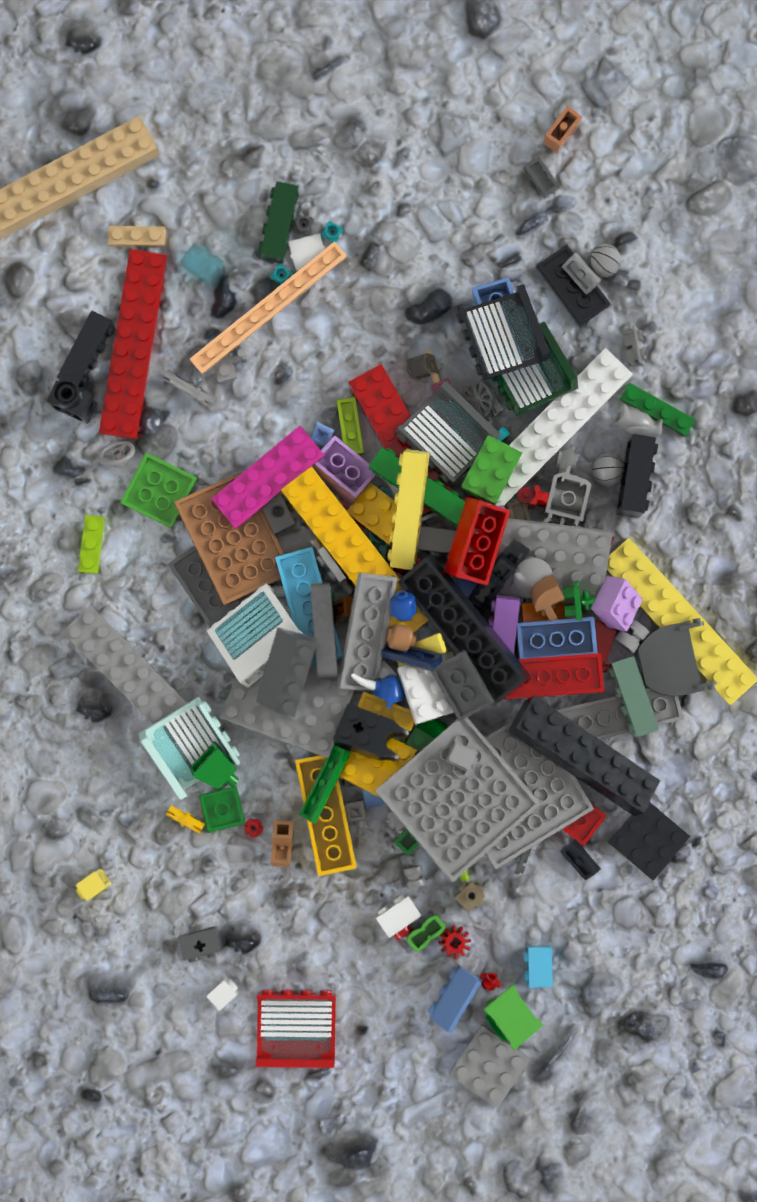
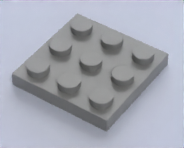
(489, 1066)

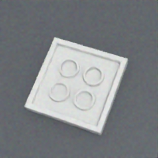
(424, 693)

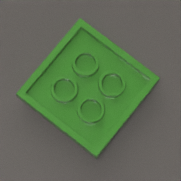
(156, 488)

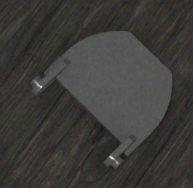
(670, 661)

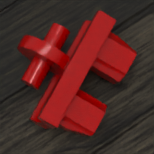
(533, 497)

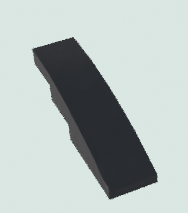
(502, 570)

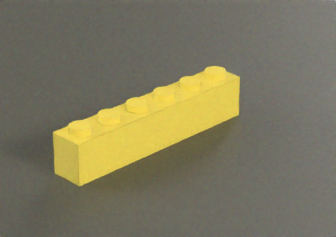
(409, 509)

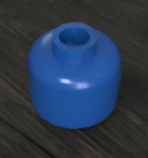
(403, 606)

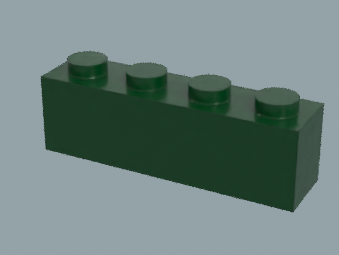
(279, 222)

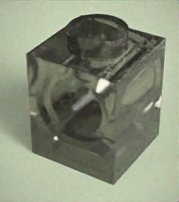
(421, 366)

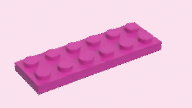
(267, 477)

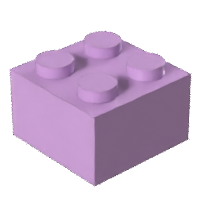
(616, 603)

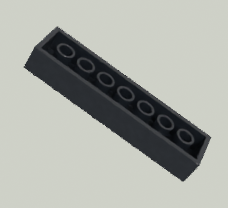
(464, 627)
(584, 756)

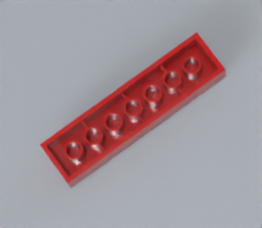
(384, 412)

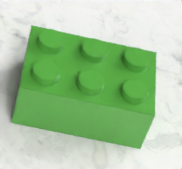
(491, 470)

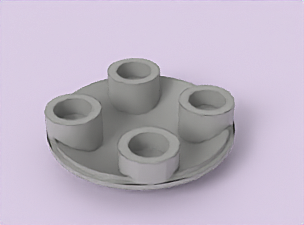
(530, 572)

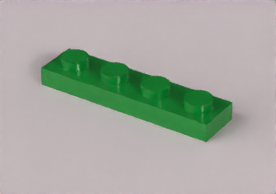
(657, 409)
(324, 784)

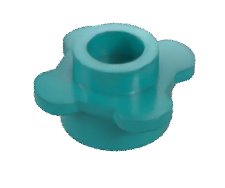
(330, 226)
(280, 269)

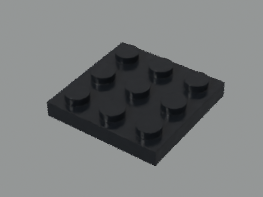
(649, 840)

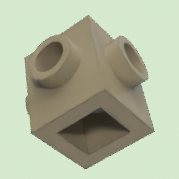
(462, 896)

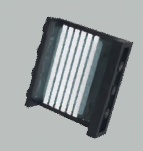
(503, 334)

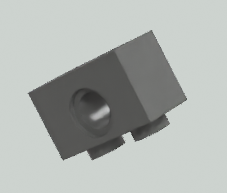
(281, 523)

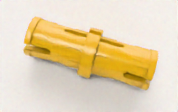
(185, 819)

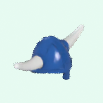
(388, 688)

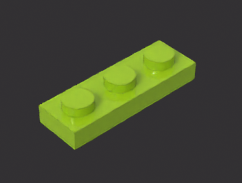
(350, 424)
(91, 544)

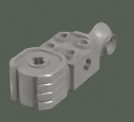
(567, 492)

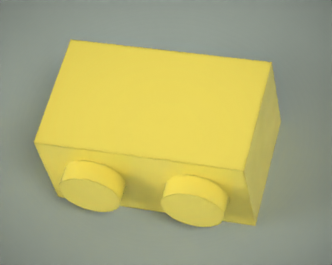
(92, 885)

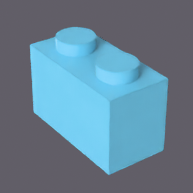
(538, 966)

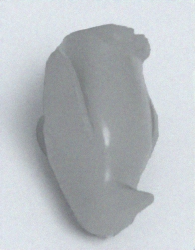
(637, 422)

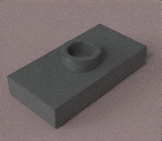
(541, 177)

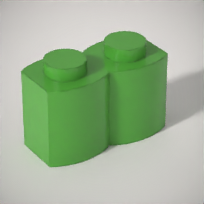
(421, 935)

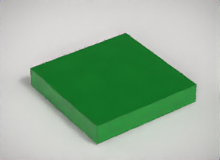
(222, 809)

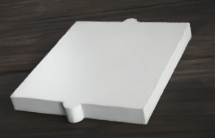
(305, 249)

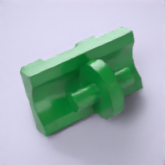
(571, 592)

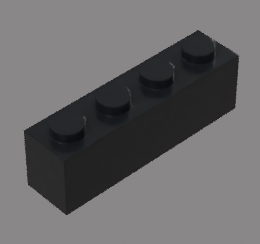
(86, 349)

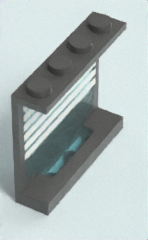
(449, 431)

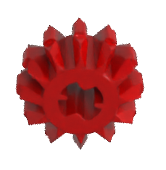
(460, 945)

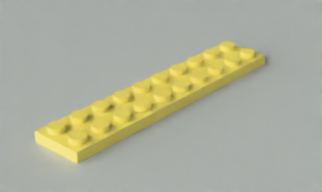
(667, 607)

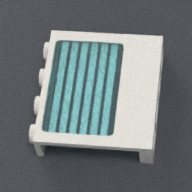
(249, 632)

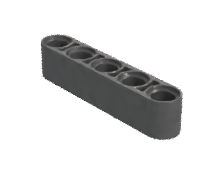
(324, 630)

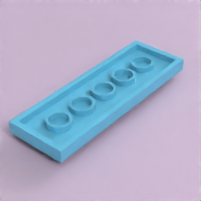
(297, 574)

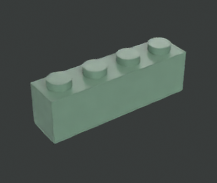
(633, 696)

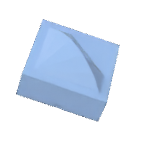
(322, 434)

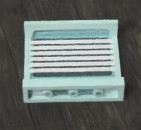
(182, 739)

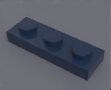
(414, 656)

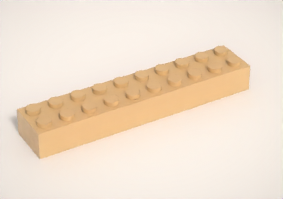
(75, 175)

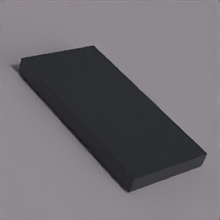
(578, 304)

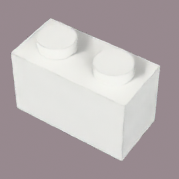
(398, 915)

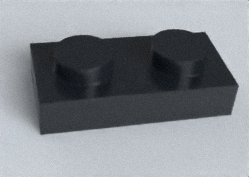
(580, 859)

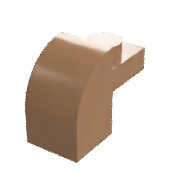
(545, 594)
(282, 843)

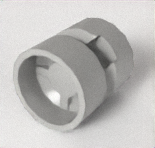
(630, 639)

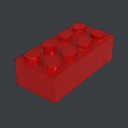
(477, 541)

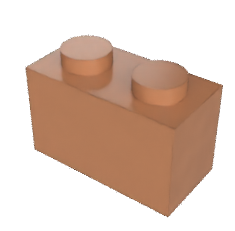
(562, 129)

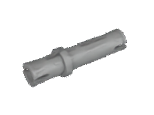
(195, 392)

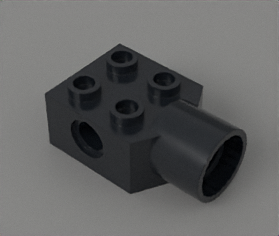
(72, 400)

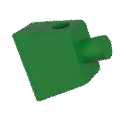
(215, 767)

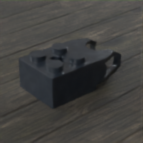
(375, 734)

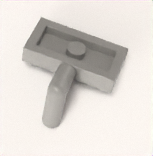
(224, 368)

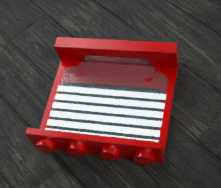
(296, 1029)

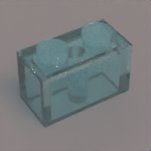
(203, 265)

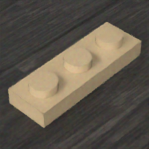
(137, 236)

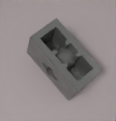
(208, 936)

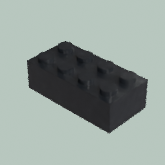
(636, 481)

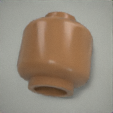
(400, 637)

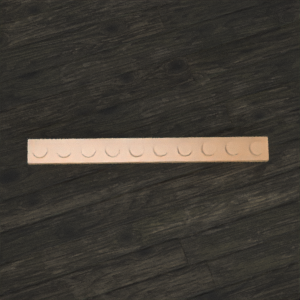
(268, 308)

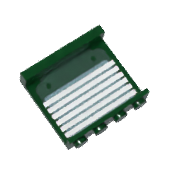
(539, 382)

